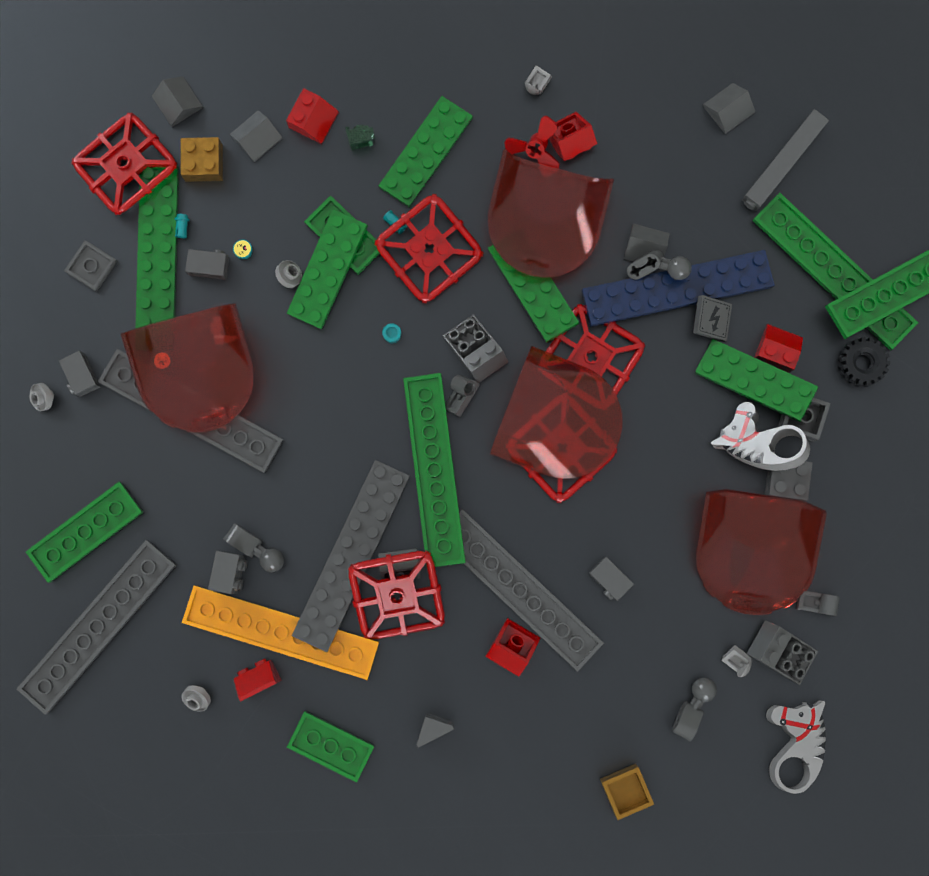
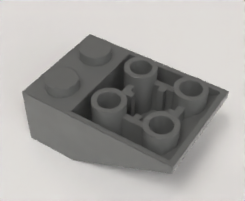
(475, 348)
(782, 652)

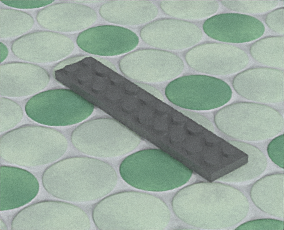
(237, 438)
(355, 544)
(527, 595)
(96, 627)

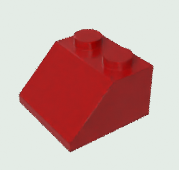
(312, 116)
(572, 136)
(779, 348)
(513, 647)
(257, 679)

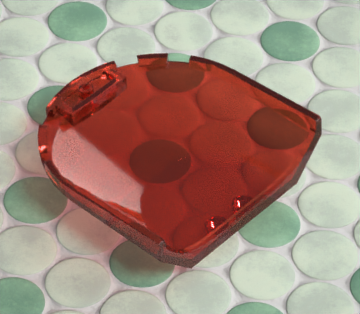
(545, 216)
(193, 368)
(559, 418)
(758, 549)

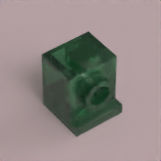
(360, 136)

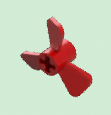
(546, 130)

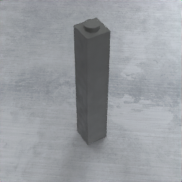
(785, 160)

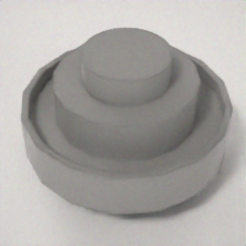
(288, 274)
(41, 396)
(196, 698)

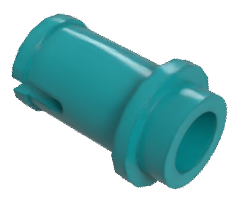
(391, 218)
(181, 225)

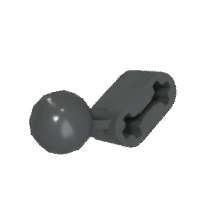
(677, 267)
(270, 559)
(691, 713)

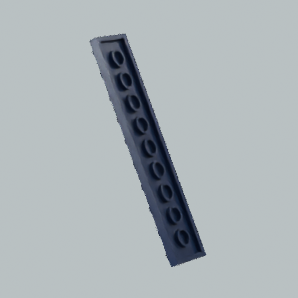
(661, 292)

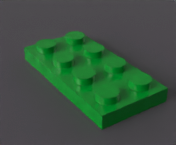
(366, 251)
(330, 746)

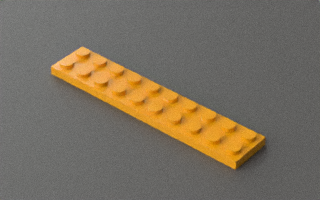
(274, 632)

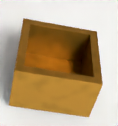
(201, 159)
(626, 791)

